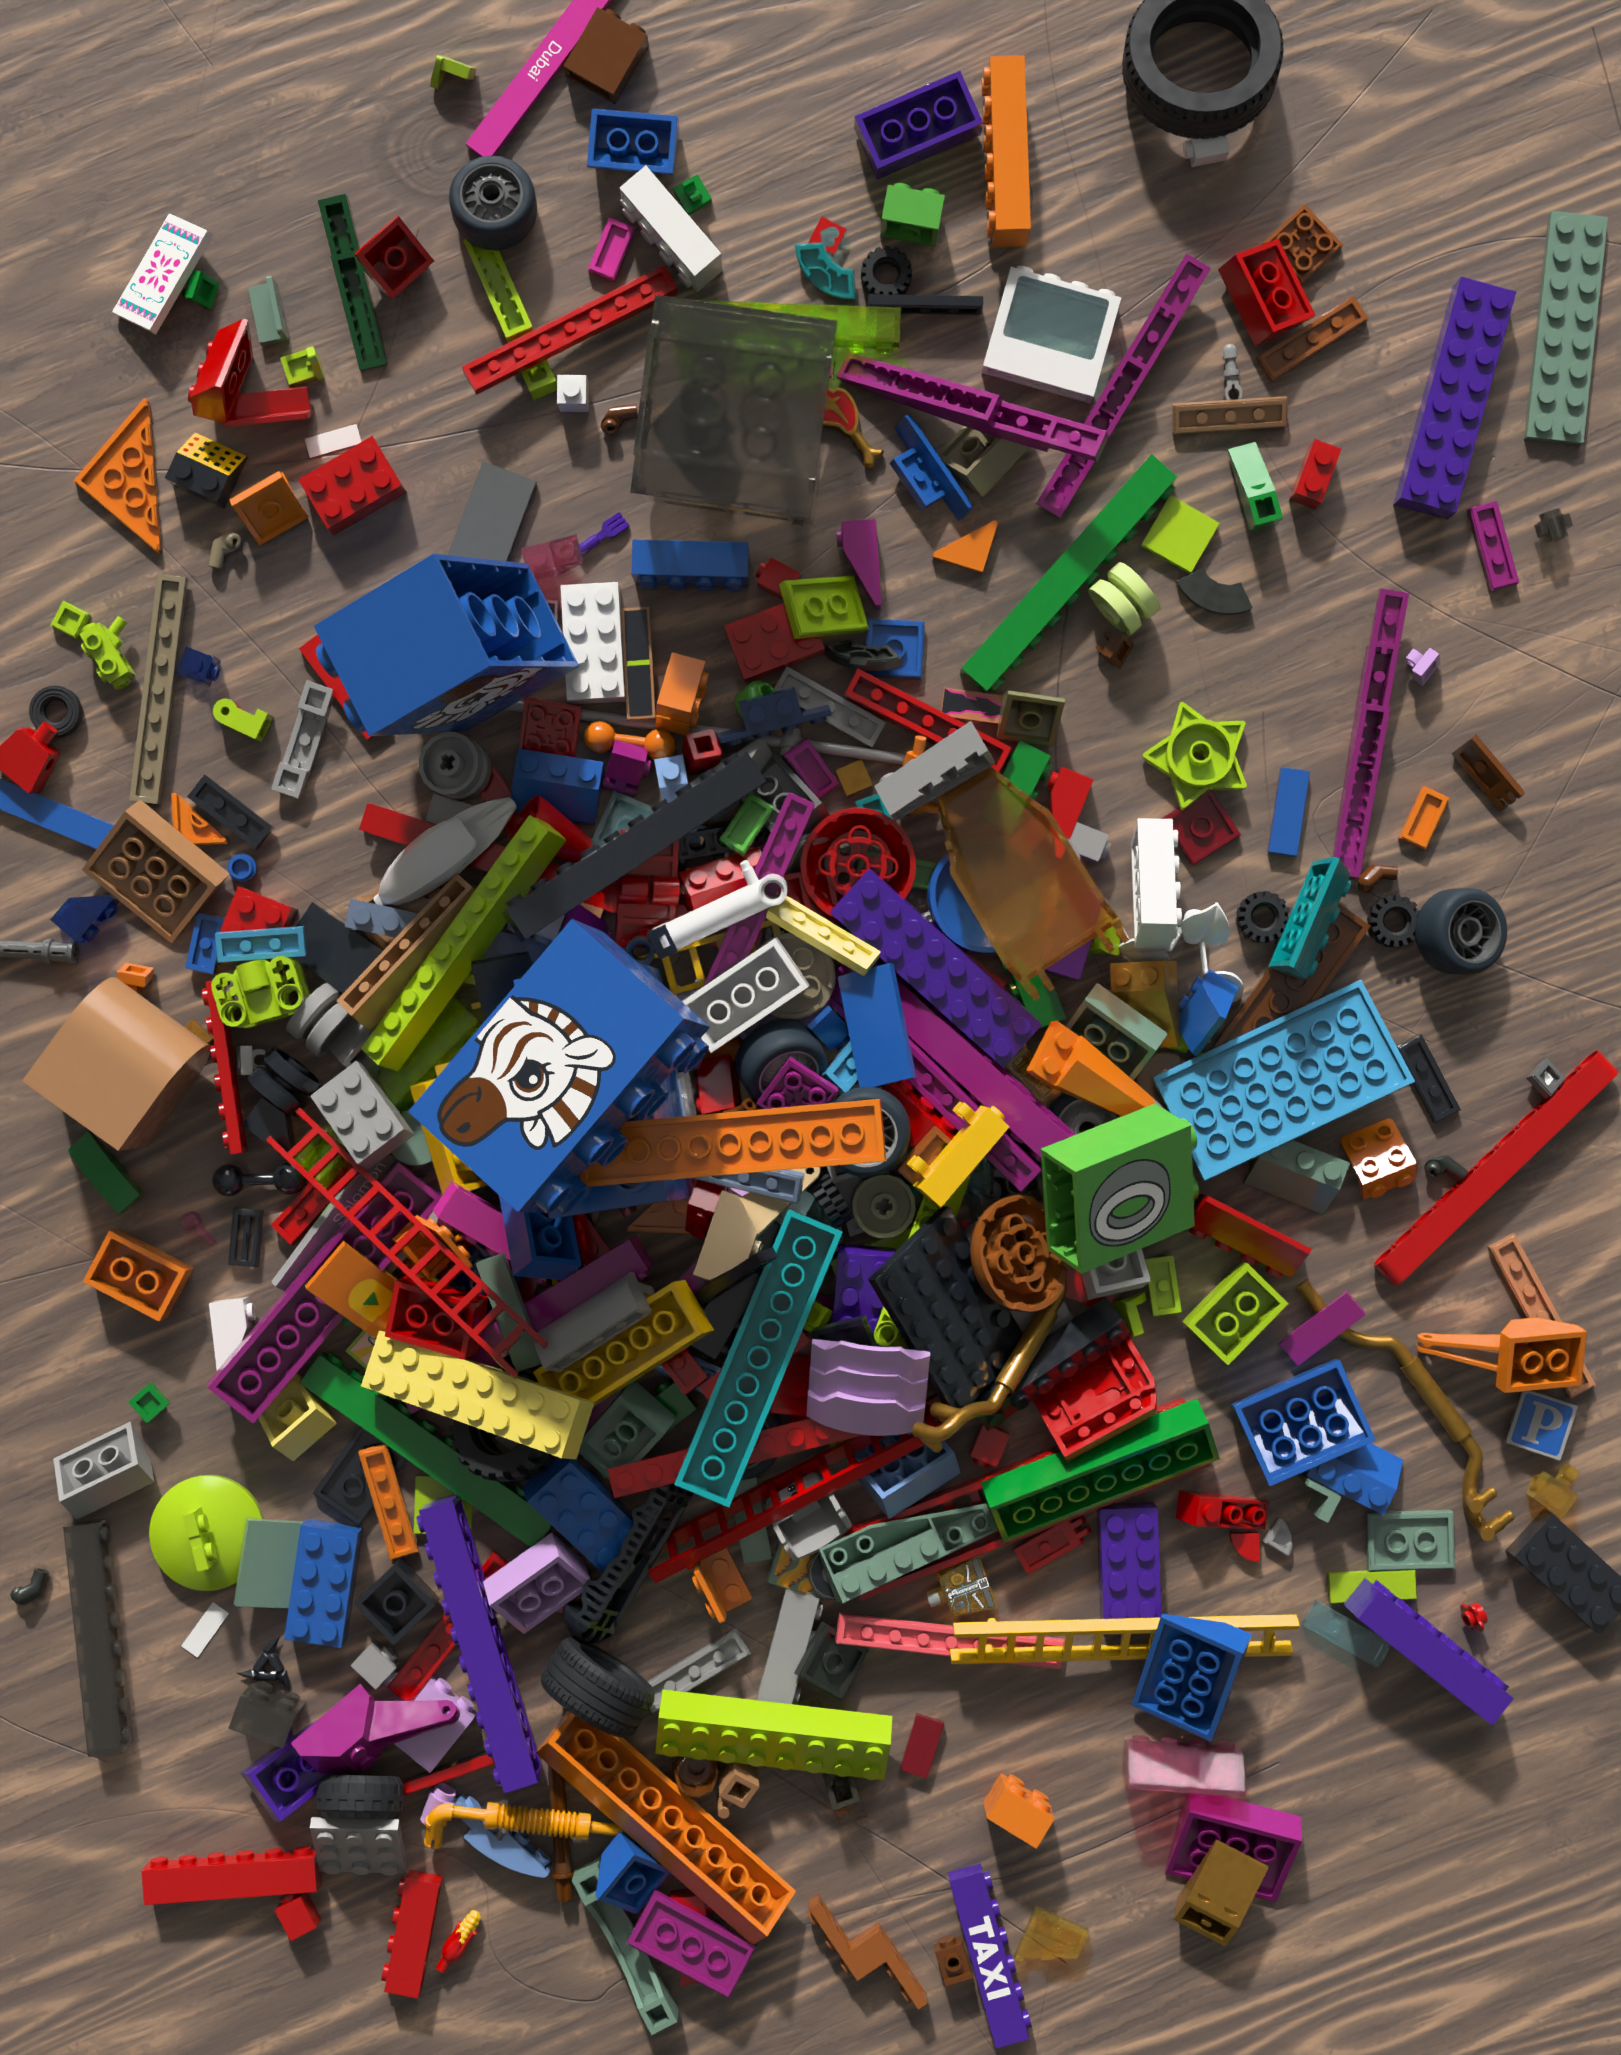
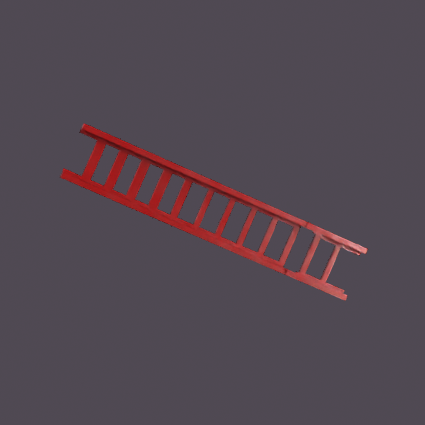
(988, 1542)

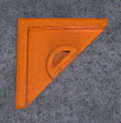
(969, 551)
(193, 825)

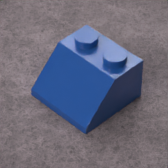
(1204, 1009)
(628, 1874)

